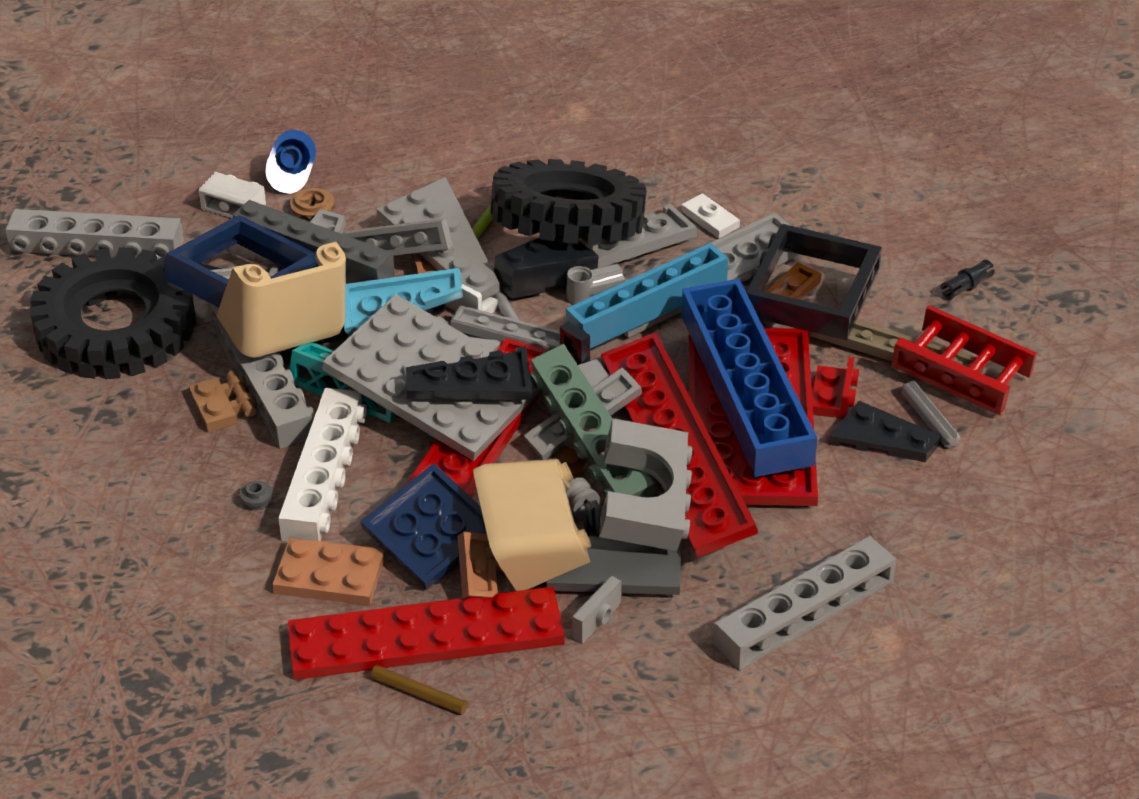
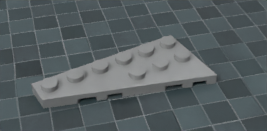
(440, 202)

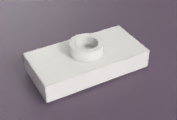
(710, 216)

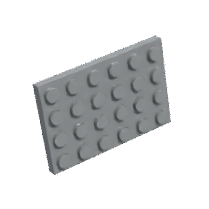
(408, 336)

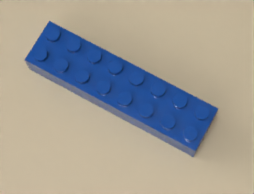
(748, 378)

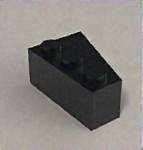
(540, 265)

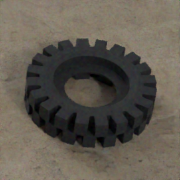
(568, 201)
(75, 345)

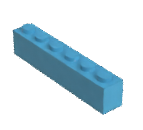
(647, 294)

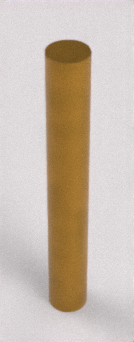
(419, 689)

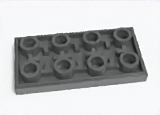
(638, 566)

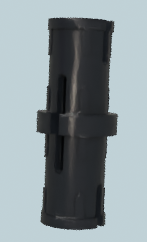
(967, 279)

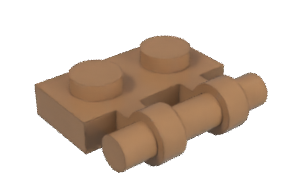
(213, 403)

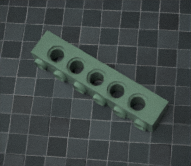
(560, 367)

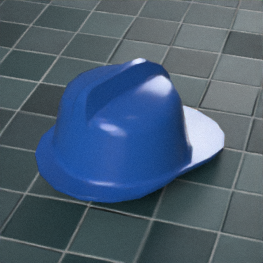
(290, 161)

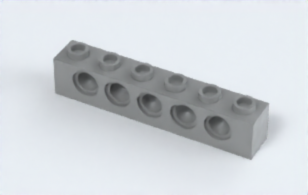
(85, 232)
(274, 392)
(804, 602)

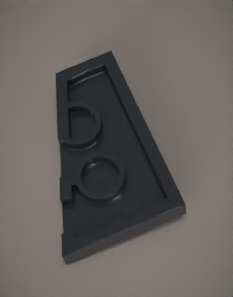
(880, 430)

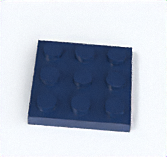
(423, 524)

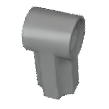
(585, 283)

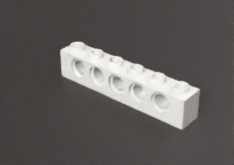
(322, 465)

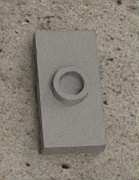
(596, 610)

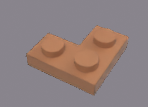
(477, 566)

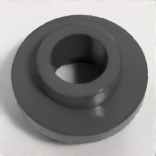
(256, 495)

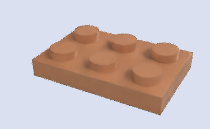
(329, 571)

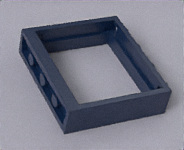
(184, 266)

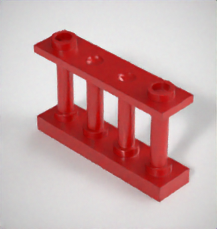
(955, 377)

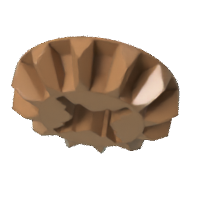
(302, 200)

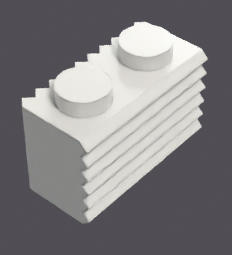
(227, 194)

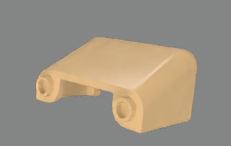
(286, 310)
(530, 520)

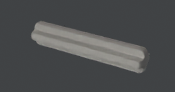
(930, 414)

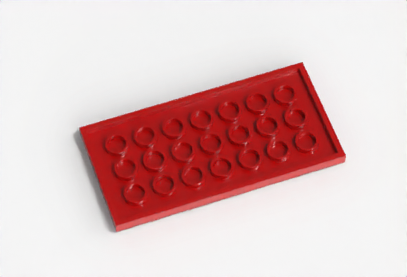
(789, 487)

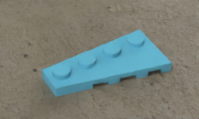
(420, 289)

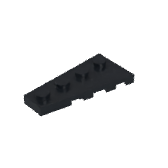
(486, 378)

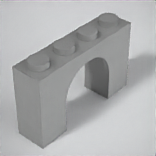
(665, 456)

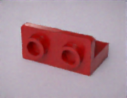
(833, 390)

